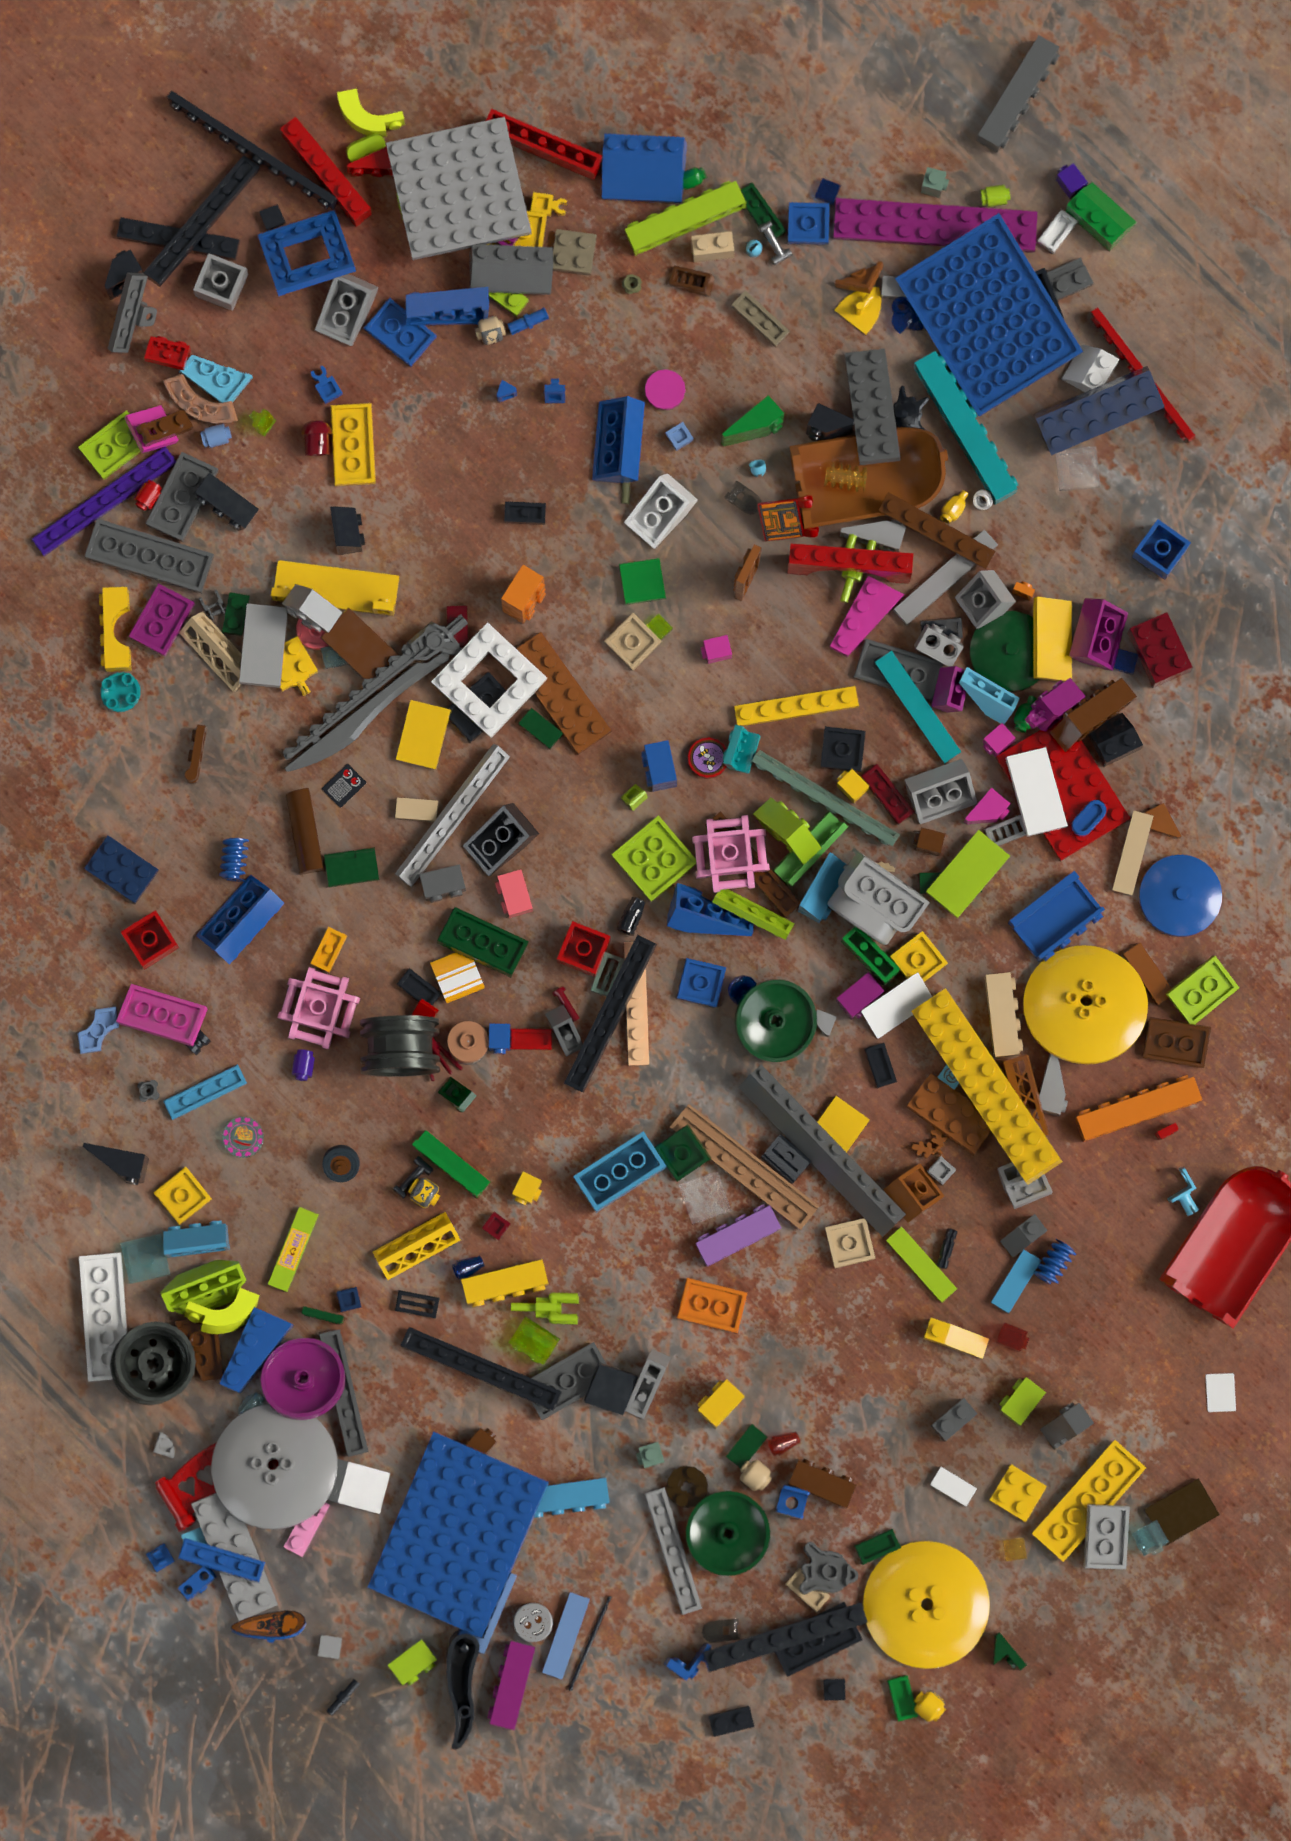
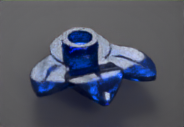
(906, 317)

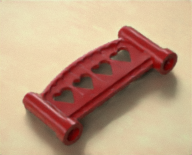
(180, 1502)

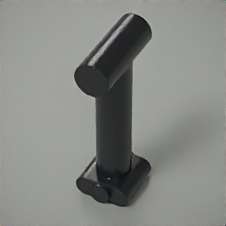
(421, 1167)

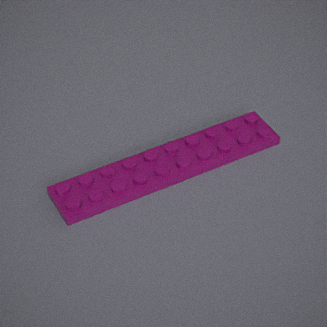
(924, 222)

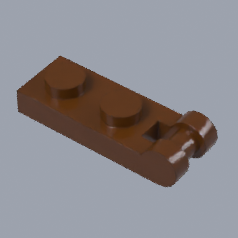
(164, 427)
(195, 755)

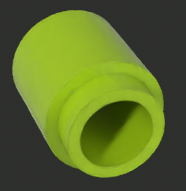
(995, 195)

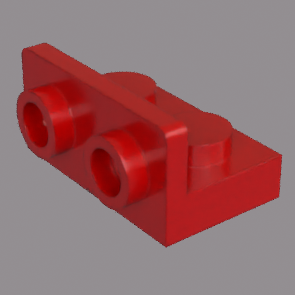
(167, 352)

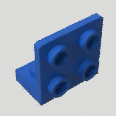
(691, 1670)

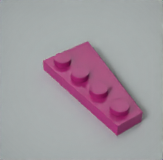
(866, 612)

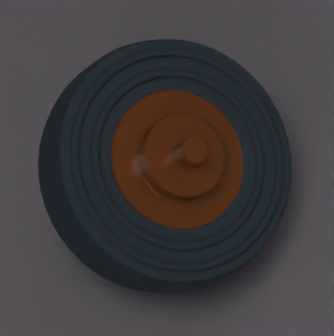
(341, 1163)

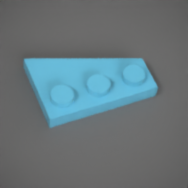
(216, 380)

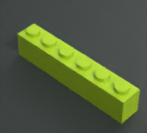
(685, 217)

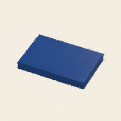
(403, 340)

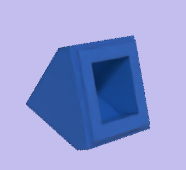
(506, 391)

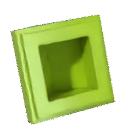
(634, 797)

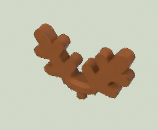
(928, 1150)

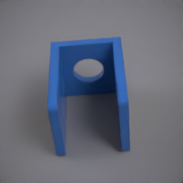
(799, 1494)

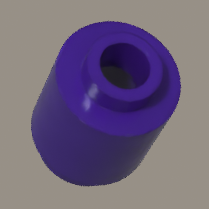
(303, 1065)

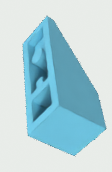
(990, 697)

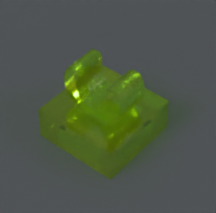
(262, 422)

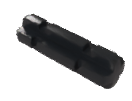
(946, 1249)

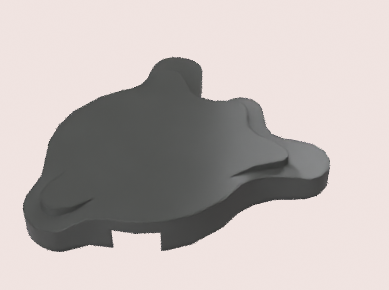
(826, 1572)

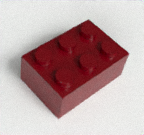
(1160, 650)

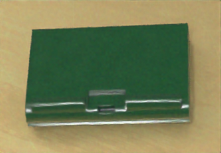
(351, 867)

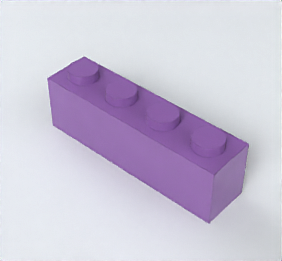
(738, 1235)

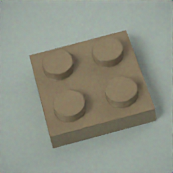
(573, 252)

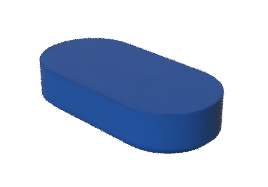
(1088, 818)

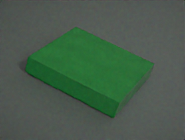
(642, 581)

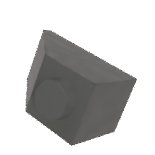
(564, 1030)
(1023, 1235)

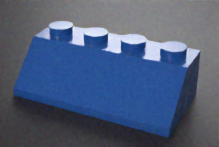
(618, 440)
(240, 919)

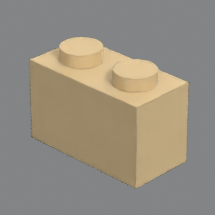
(712, 246)

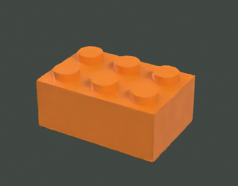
(523, 594)

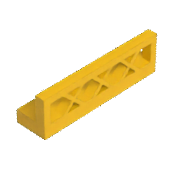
(414, 1242)

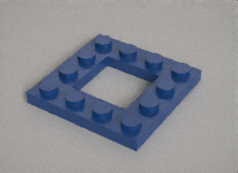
(322, 225)

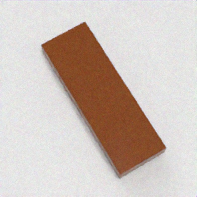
(1148, 972)

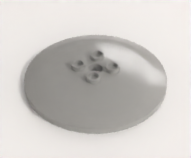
(280, 1495)

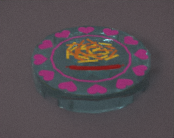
(243, 1137)

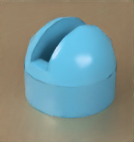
(756, 251)
(757, 467)

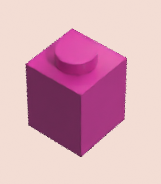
(716, 649)
(998, 740)

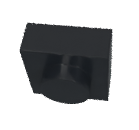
(834, 1689)

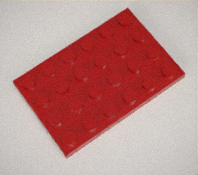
(1078, 784)

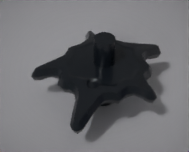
(908, 410)

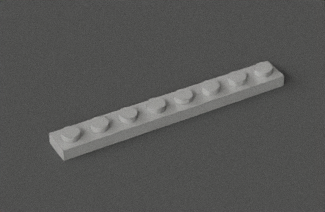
(452, 815)

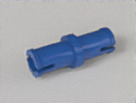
(528, 321)

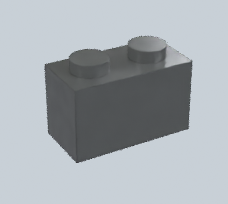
(443, 883)
(954, 1419)

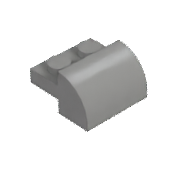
(1018, 1190)

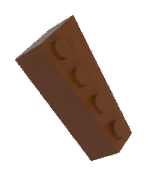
(1092, 713)

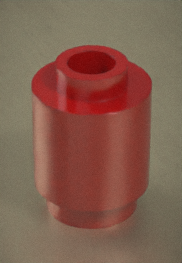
(147, 495)

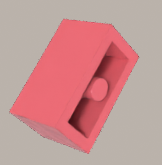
(515, 894)

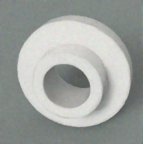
(979, 503)

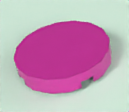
(665, 389)

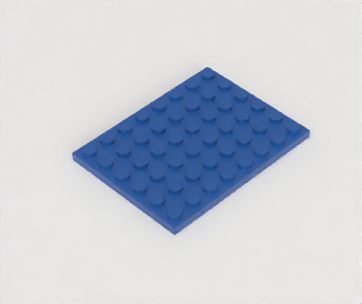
(989, 315)
(458, 1534)

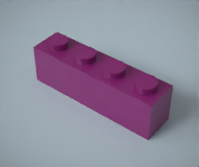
(512, 1685)

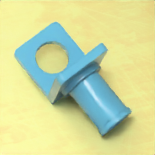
(1184, 1194)

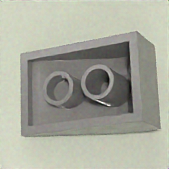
(346, 308)

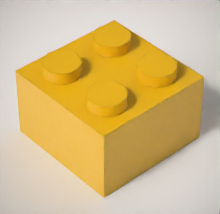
(720, 1403)

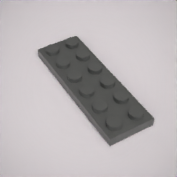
(872, 407)
(149, 556)

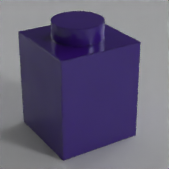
(1071, 180)

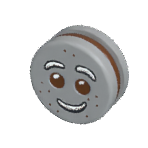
(533, 1622)

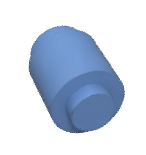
(216, 435)

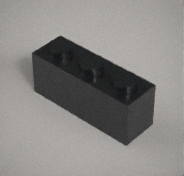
(225, 502)

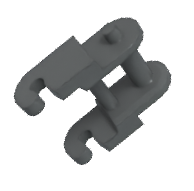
(219, 602)

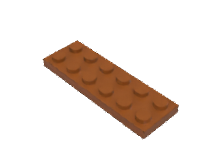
(564, 697)

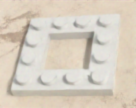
(491, 642)

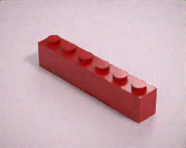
(550, 147)
(325, 171)

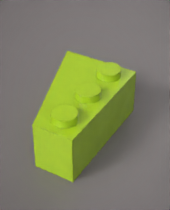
(787, 828)

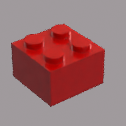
(150, 939)
(583, 949)

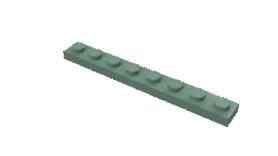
(832, 802)

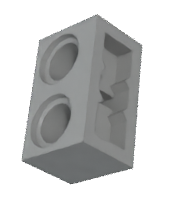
(935, 649)

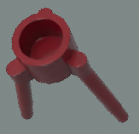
(436, 1048)

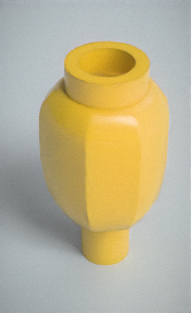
(953, 508)

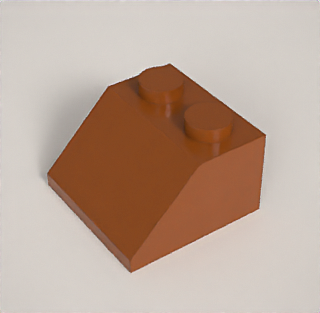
(914, 1192)

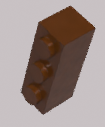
(823, 1483)

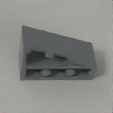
(1067, 1425)

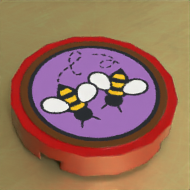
(706, 758)

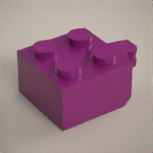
(1053, 704)

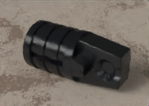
(631, 916)

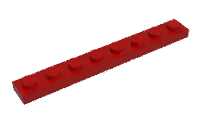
(1124, 352)

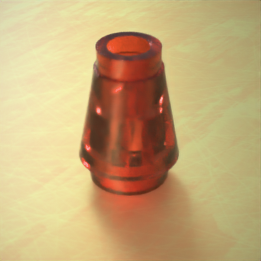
(782, 1443)

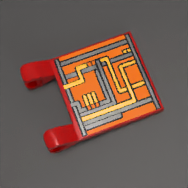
(784, 520)

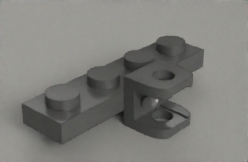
(130, 312)

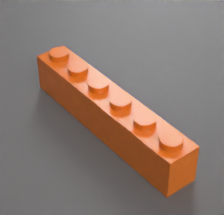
(1138, 1109)

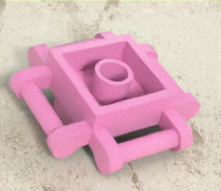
(730, 853)
(318, 1007)

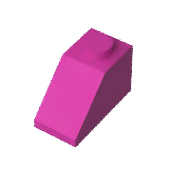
(989, 809)

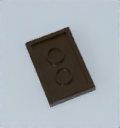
(1183, 1511)

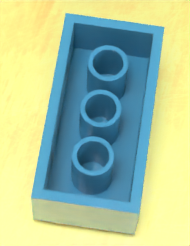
(619, 1172)

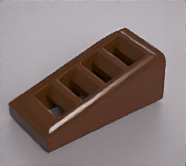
(709, 280)

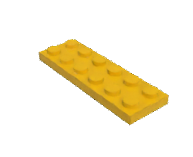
(1101, 1485)

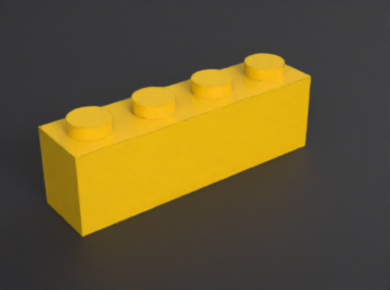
(505, 1282)

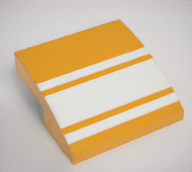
(457, 976)

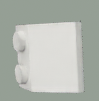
(1090, 368)

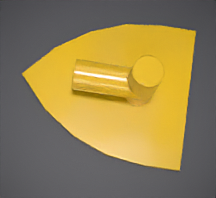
(861, 309)

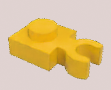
(544, 204)

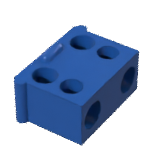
(197, 1583)

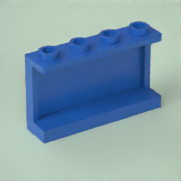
(1056, 917)

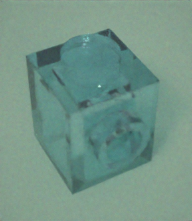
(1150, 1538)

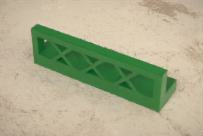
(451, 1164)

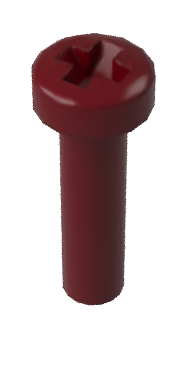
(565, 1001)

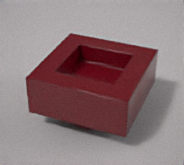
(496, 1226)

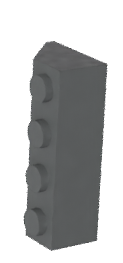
(511, 269)

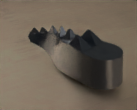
(460, 1663)

